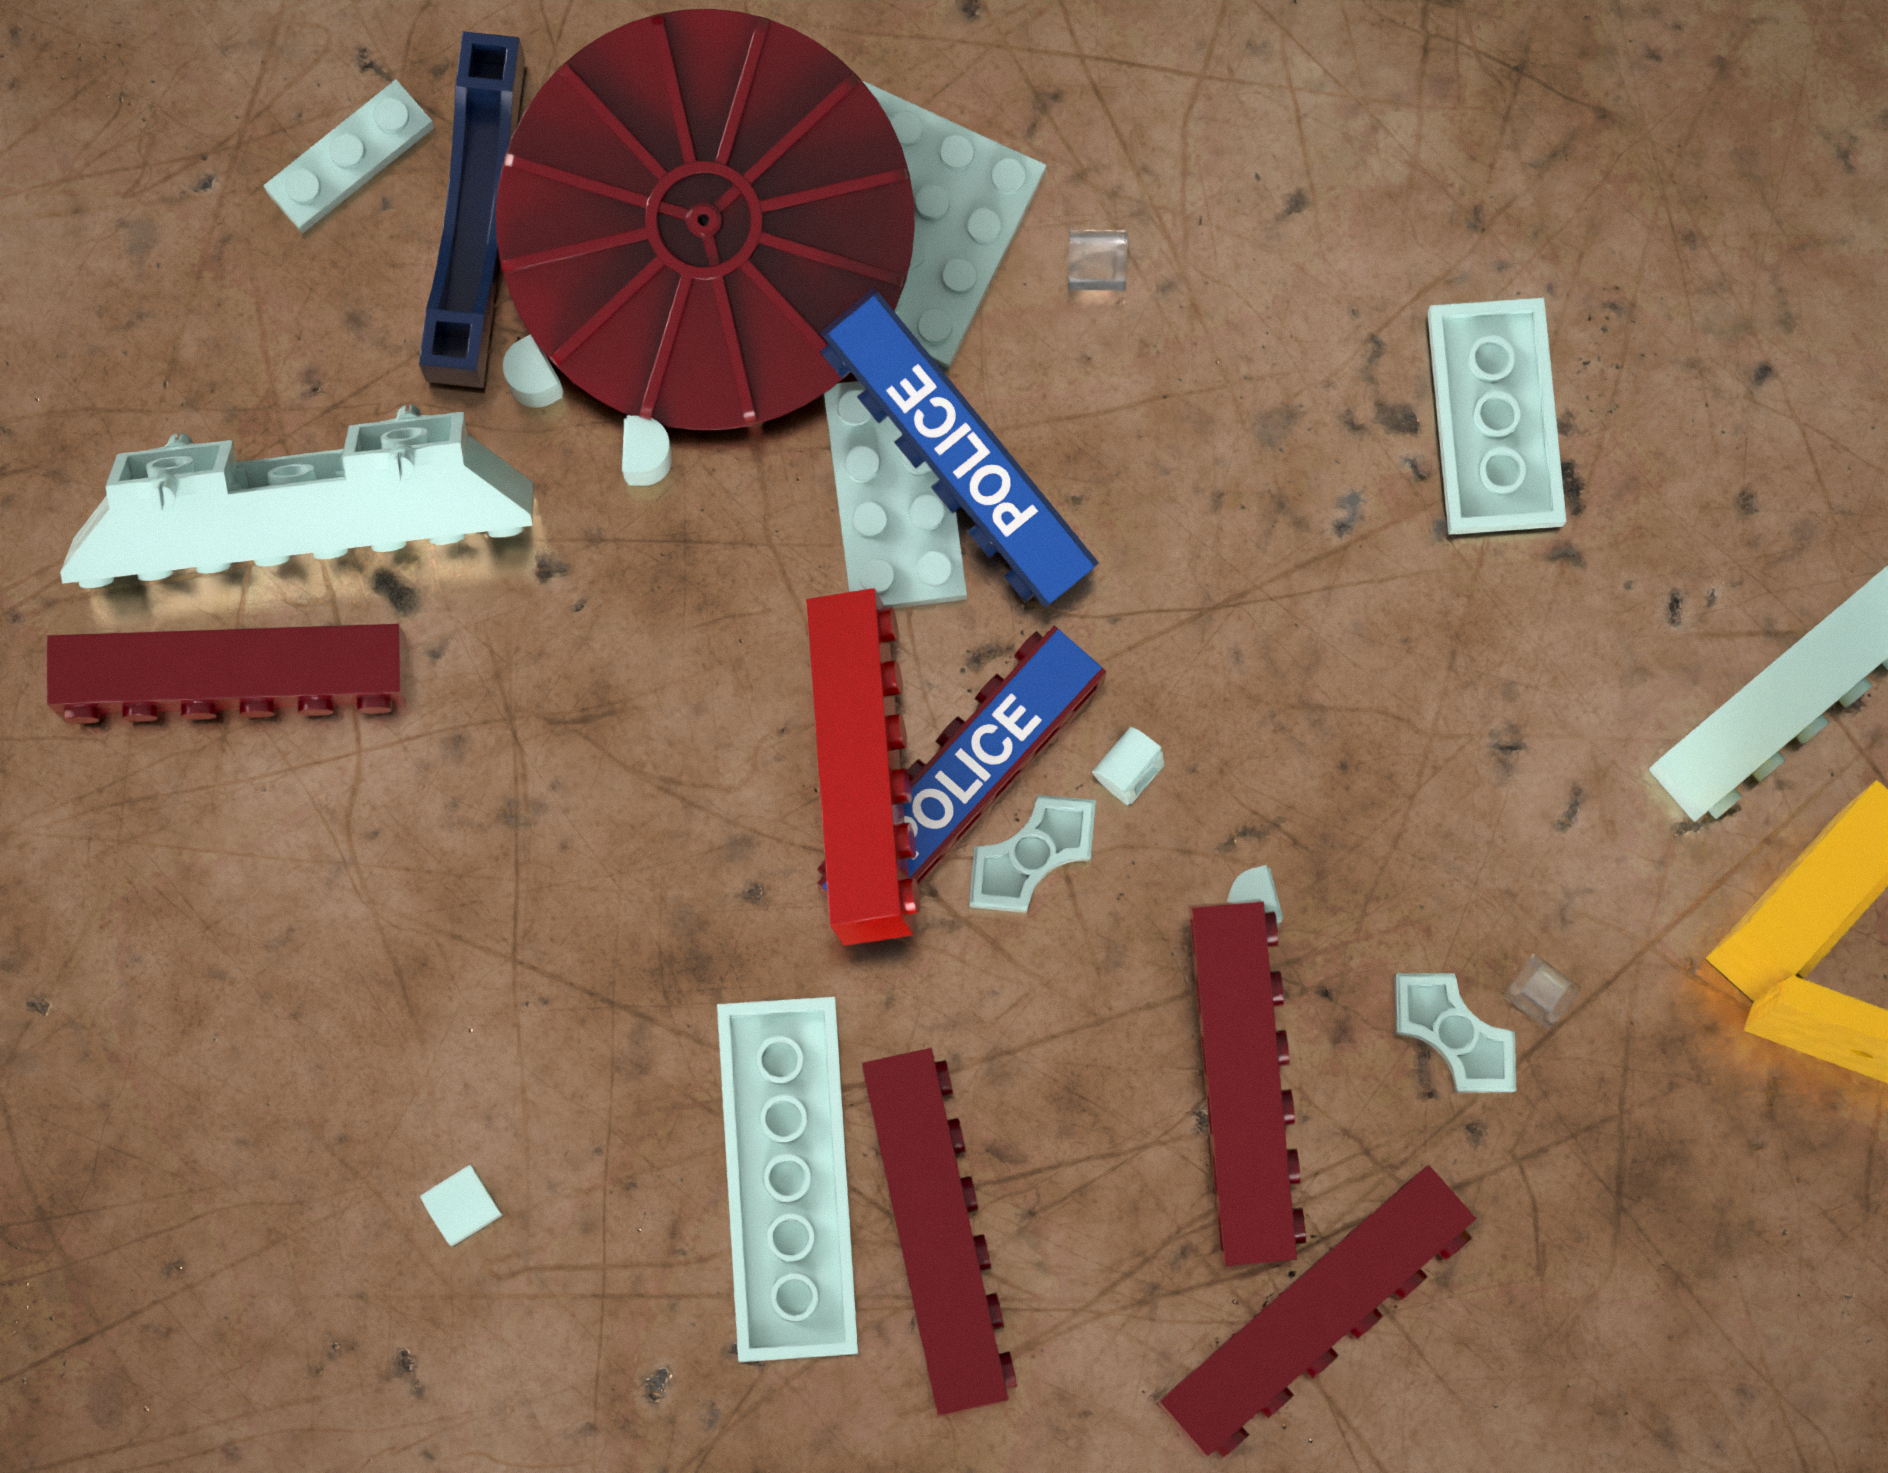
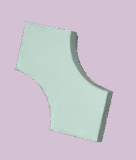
(1011, 870)
(1475, 1052)

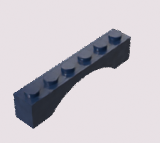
(468, 257)

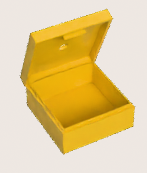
(1795, 929)

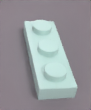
(349, 156)

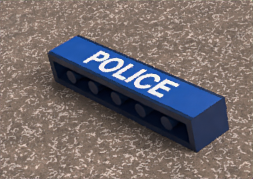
(958, 447)

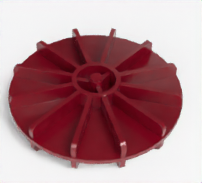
(700, 215)

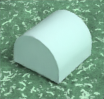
(531, 374)
(645, 451)
(1130, 765)
(1257, 884)
(460, 1205)

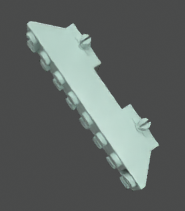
(384, 488)

